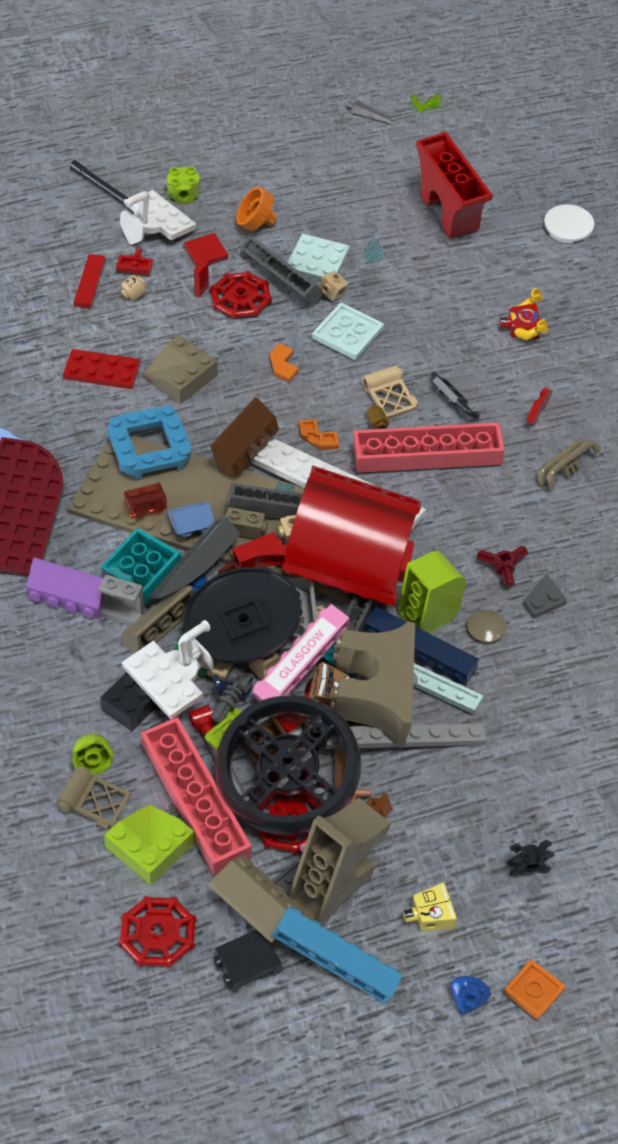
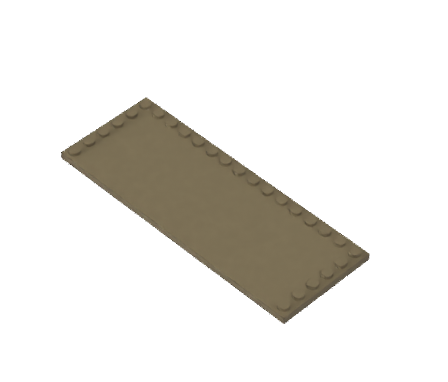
(102, 500)

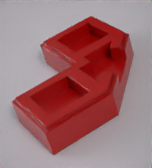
(537, 406)

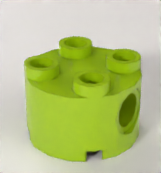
(183, 184)

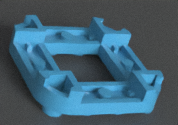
(136, 465)

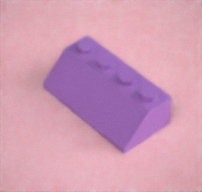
(65, 588)

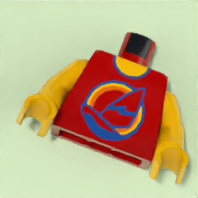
(525, 319)

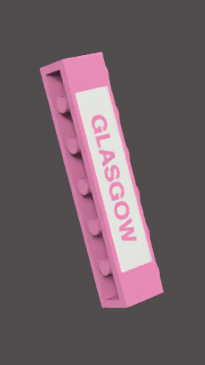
(303, 655)

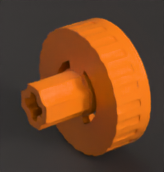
(256, 209)

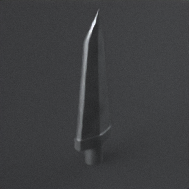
(365, 111)

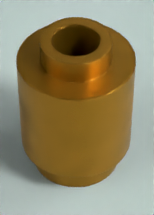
(377, 417)

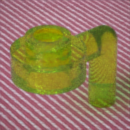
(432, 101)

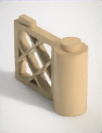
(387, 379)

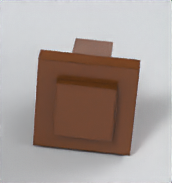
(381, 805)

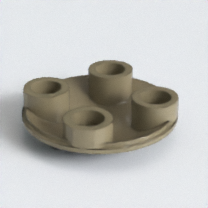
(486, 626)

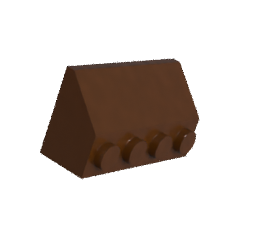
(244, 438)

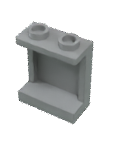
(122, 600)

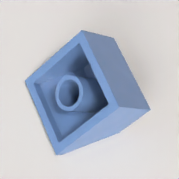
(191, 518)

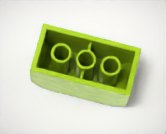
(431, 592)

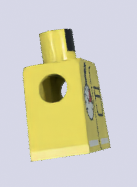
(432, 909)

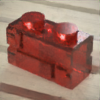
(145, 500)

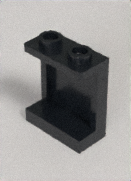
(246, 959)

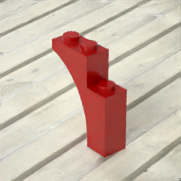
(265, 549)

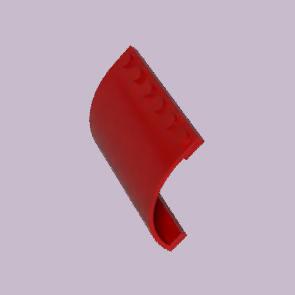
(350, 535)

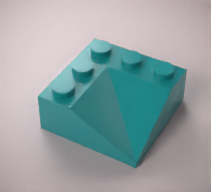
(142, 561)

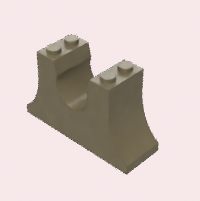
(387, 695)
(335, 859)

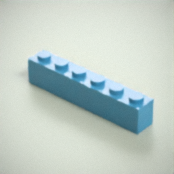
(337, 955)

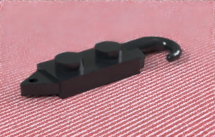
(453, 395)

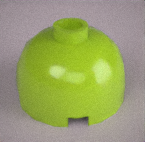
(92, 753)

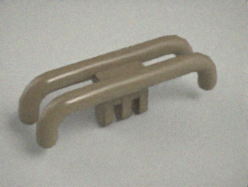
(565, 461)

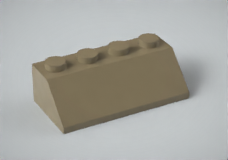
(158, 620)
(253, 895)

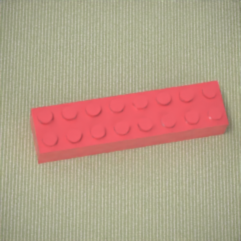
(428, 447)
(195, 794)

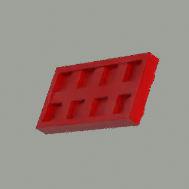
(101, 369)

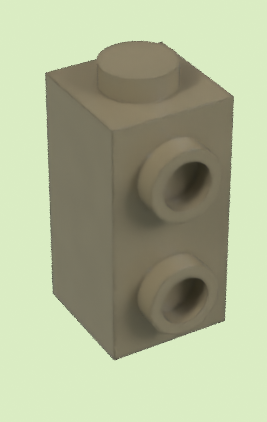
(248, 523)

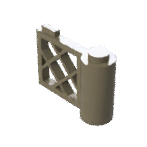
(77, 792)

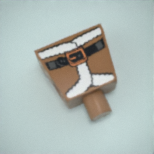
(323, 682)

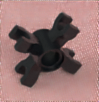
(530, 858)

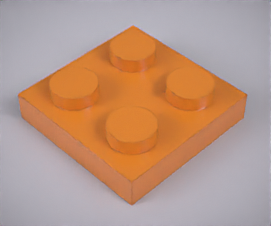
(534, 989)

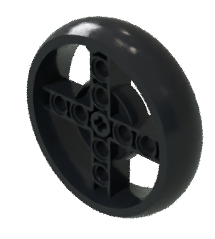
(246, 727)

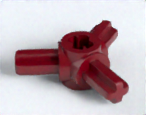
(504, 562)

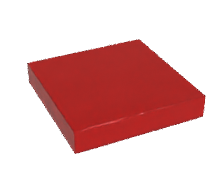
(207, 249)

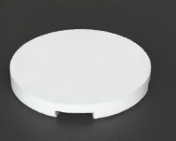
(569, 223)

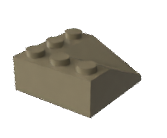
(181, 369)

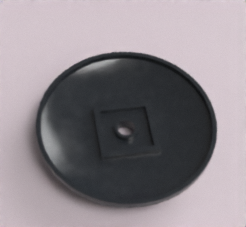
(242, 593)

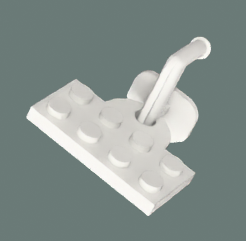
(151, 216)
(171, 675)

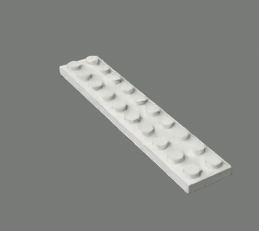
(296, 466)

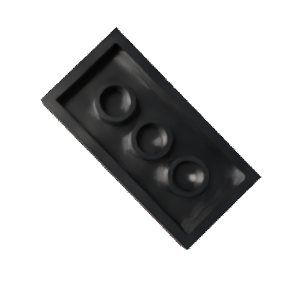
(127, 703)

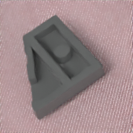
(544, 598)

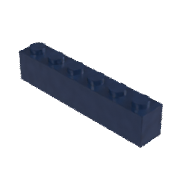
(428, 649)

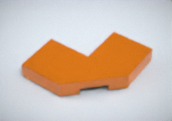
(281, 368)
(323, 440)

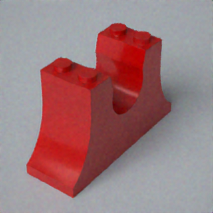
(453, 182)

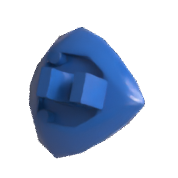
(469, 993)

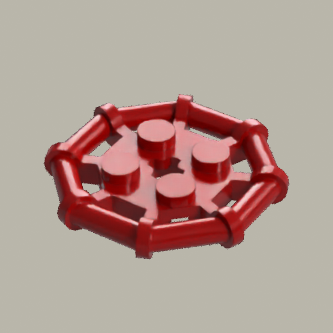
(249, 286)
(286, 807)
(157, 942)

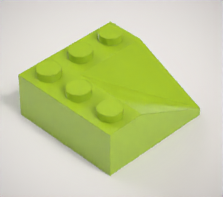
(149, 841)

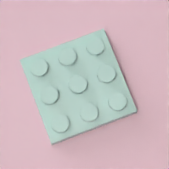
(318, 256)
(348, 331)

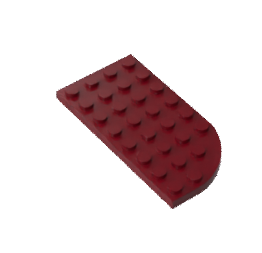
(28, 503)

